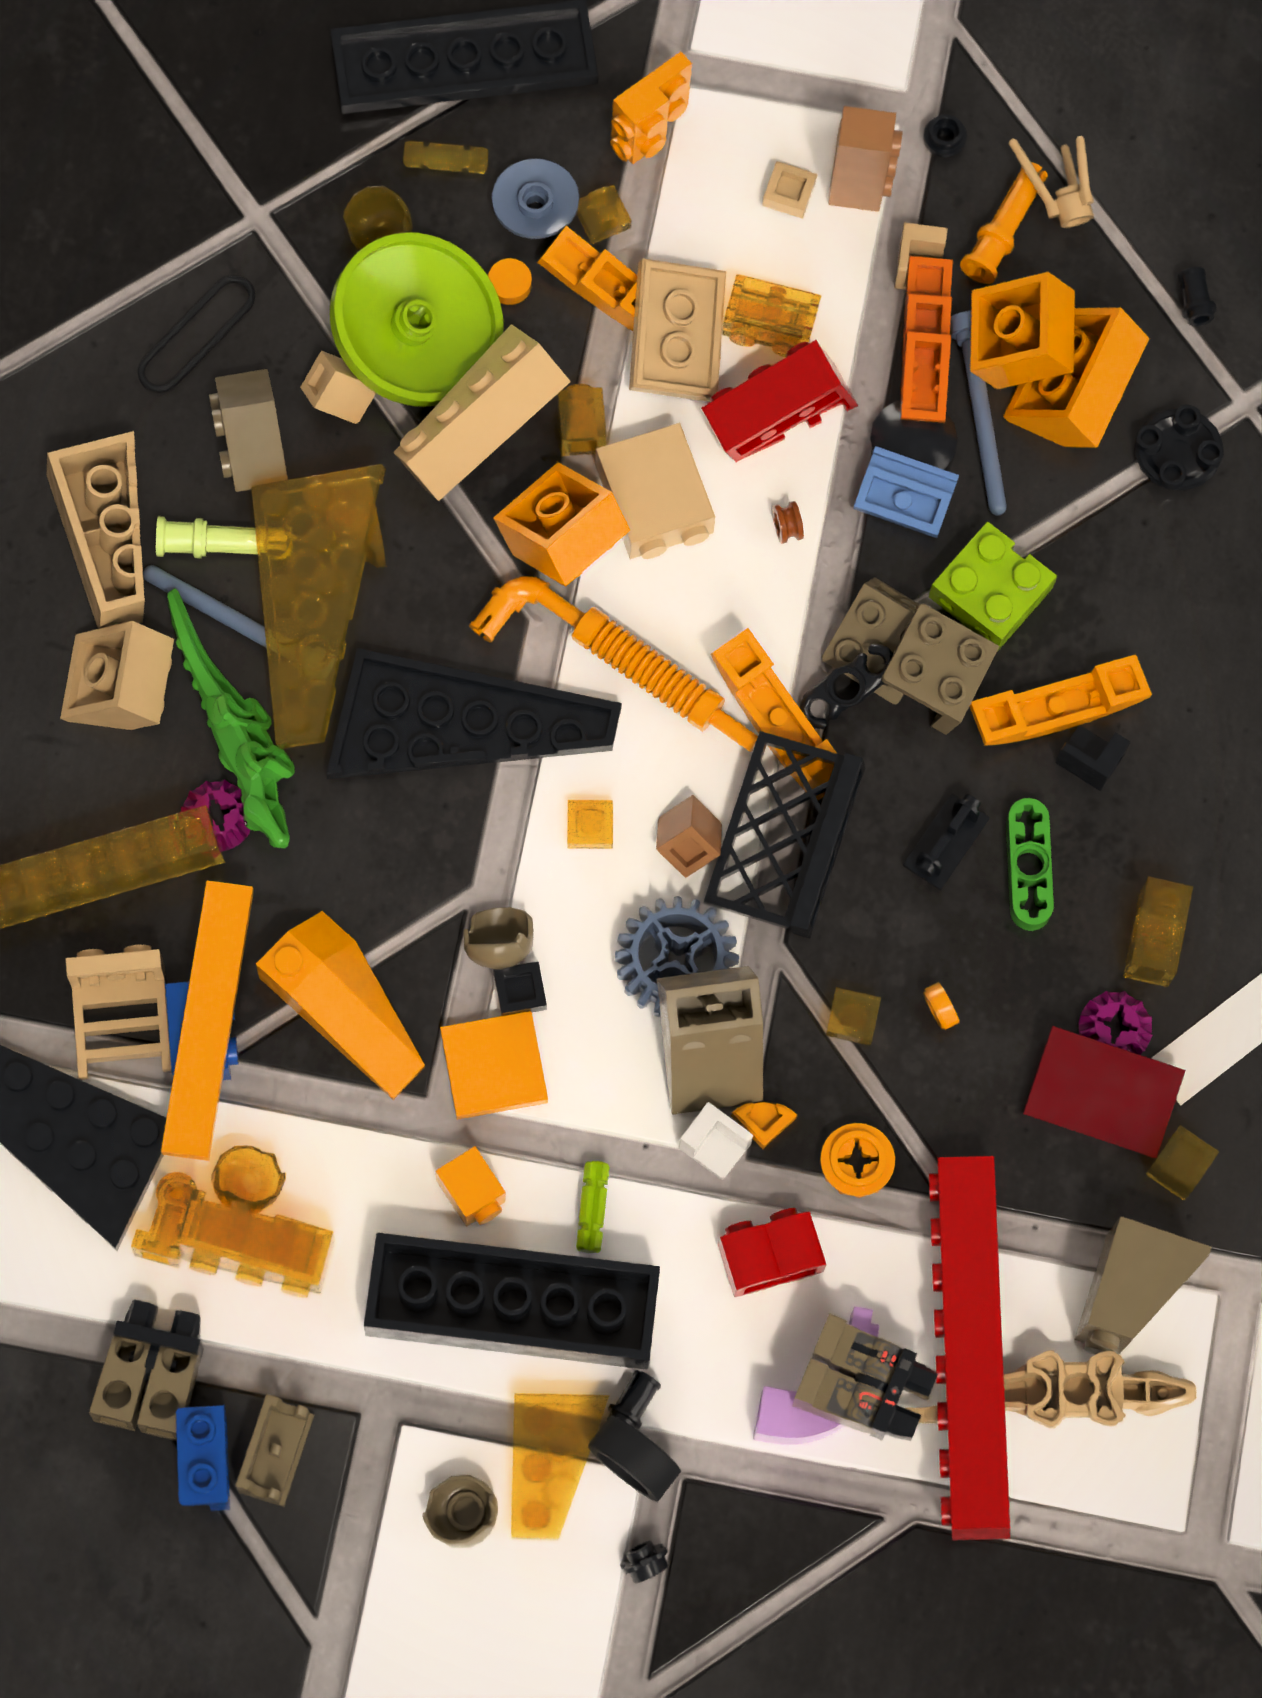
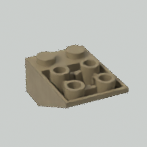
(712, 1038)

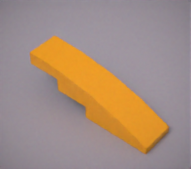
(593, 275)

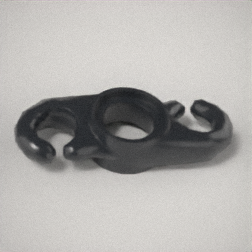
(826, 690)

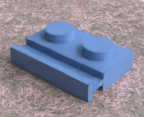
(906, 492)

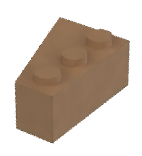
(864, 158)

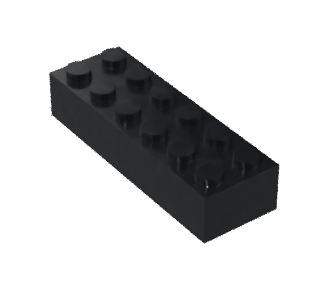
(511, 1301)

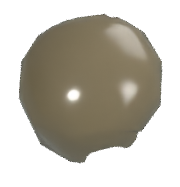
(499, 937)
(461, 1511)

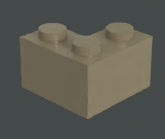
(248, 418)

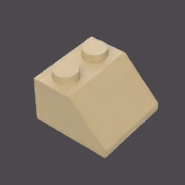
(118, 677)

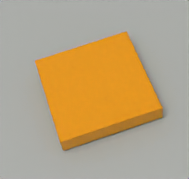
(494, 1065)

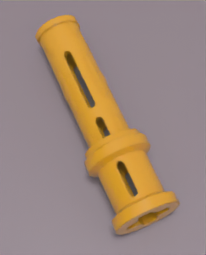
(997, 236)

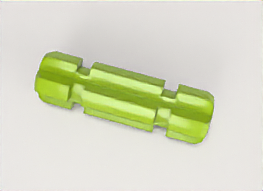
(592, 1207)

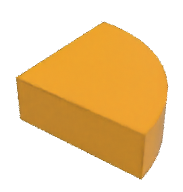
(764, 1120)

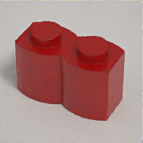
(771, 1252)

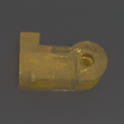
(161, 1241)

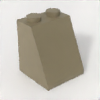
(1133, 1281)

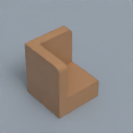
(689, 836)

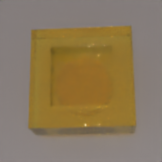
(590, 824)
(853, 1016)

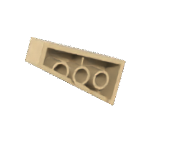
(481, 412)
(101, 518)

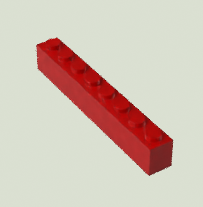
(973, 1349)

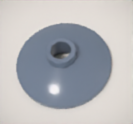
(535, 182)

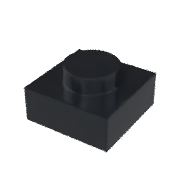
(520, 989)

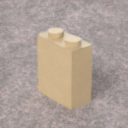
(656, 491)

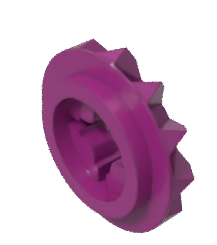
(227, 797)
(1105, 1008)

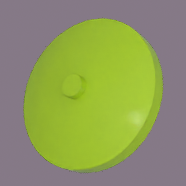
(413, 316)

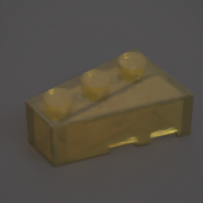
(254, 1246)

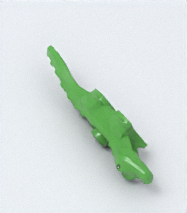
(239, 732)

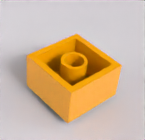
(1022, 330)
(562, 524)

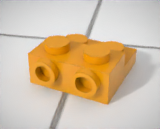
(647, 106)

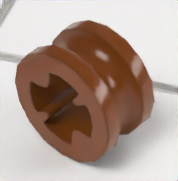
(788, 522)

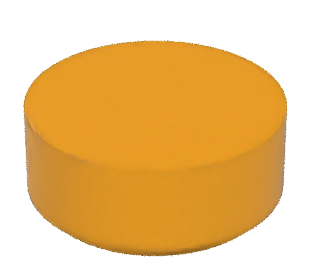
(511, 280)
(940, 1006)

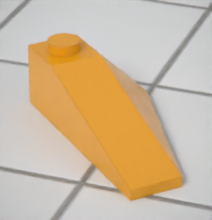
(335, 990)

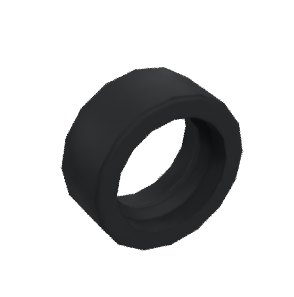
(634, 1458)

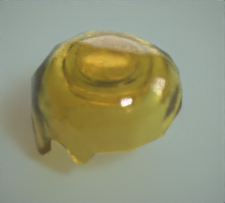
(375, 214)
(248, 1177)

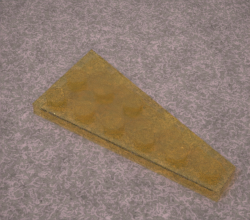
(310, 576)

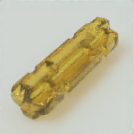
(446, 157)

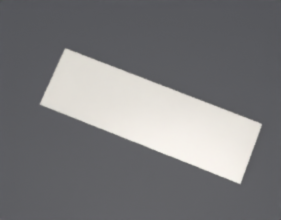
(1217, 1040)

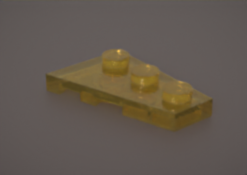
(549, 1459)

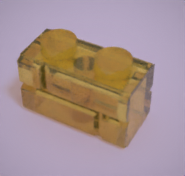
(769, 314)

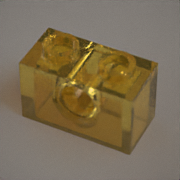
(1158, 931)

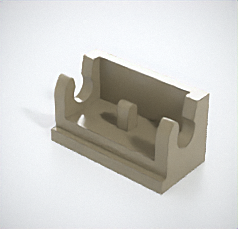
(274, 1451)

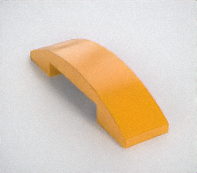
(768, 703)
(1062, 704)

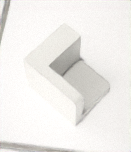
(715, 1141)

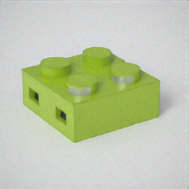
(992, 586)

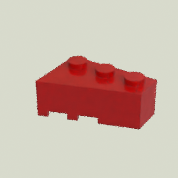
(777, 400)

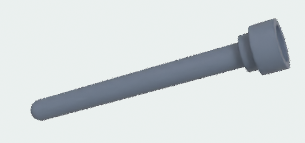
(961, 331)
(206, 604)

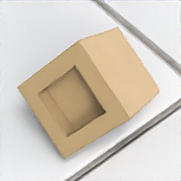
(919, 242)
(336, 389)

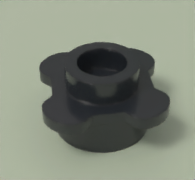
(645, 1561)

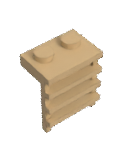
(116, 981)

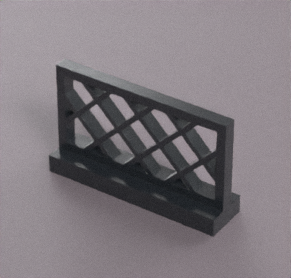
(823, 843)

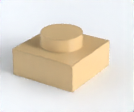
(789, 189)

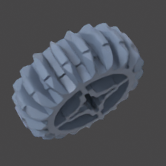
(666, 941)

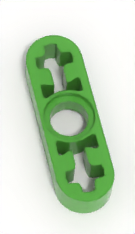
(1018, 896)

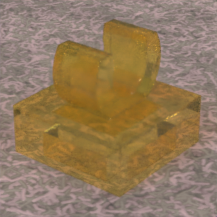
(603, 214)

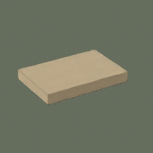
(677, 330)

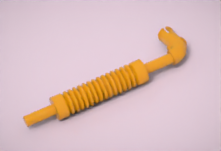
(619, 649)

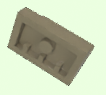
(875, 617)
(940, 665)

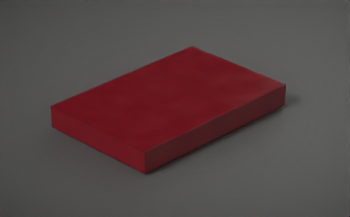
(1104, 1091)

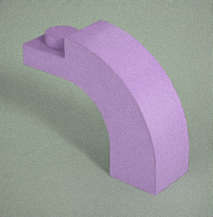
(787, 1425)

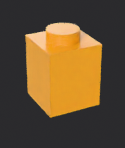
(471, 1188)

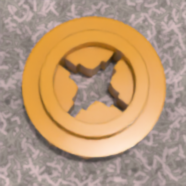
(872, 1146)

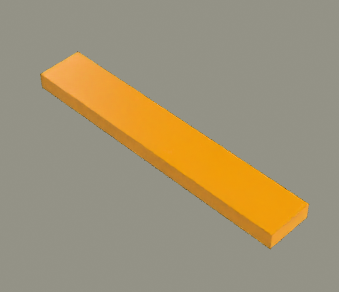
(207, 1021)

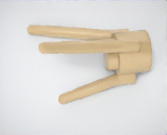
(1072, 201)

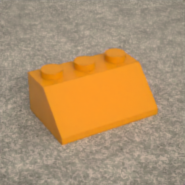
(1080, 404)

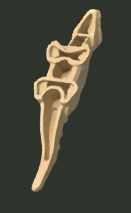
(1097, 1389)

